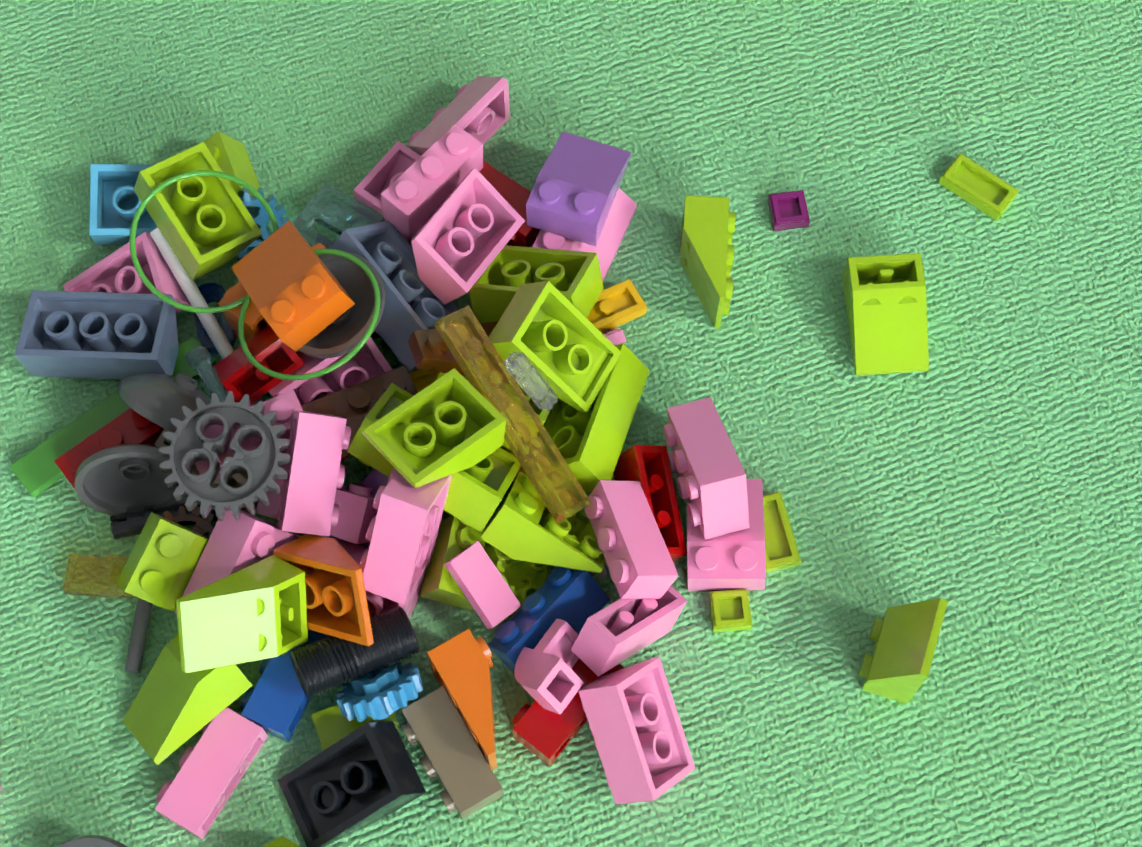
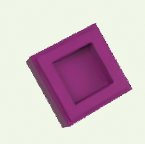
(788, 210)

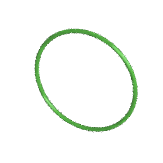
(137, 216)
(352, 353)

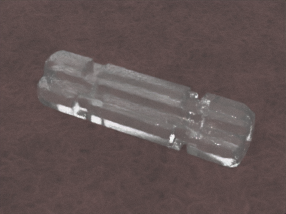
(530, 381)

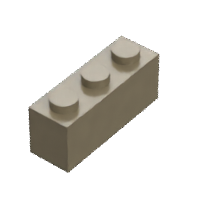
(450, 754)

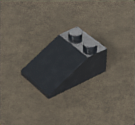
(351, 784)

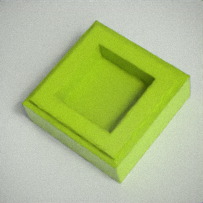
(730, 610)

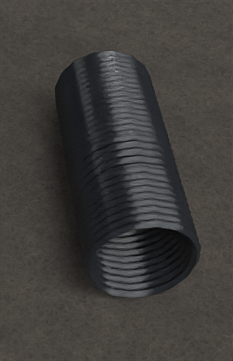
(323, 668)

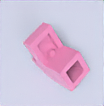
(548, 668)

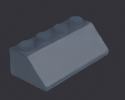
(408, 300)
(97, 335)

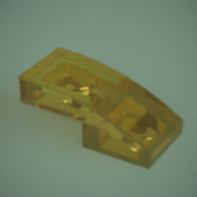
(95, 576)

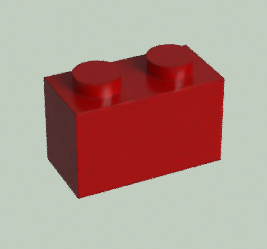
(243, 378)

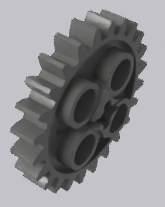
(191, 446)

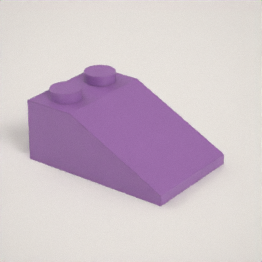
(576, 188)

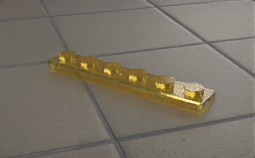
(523, 429)

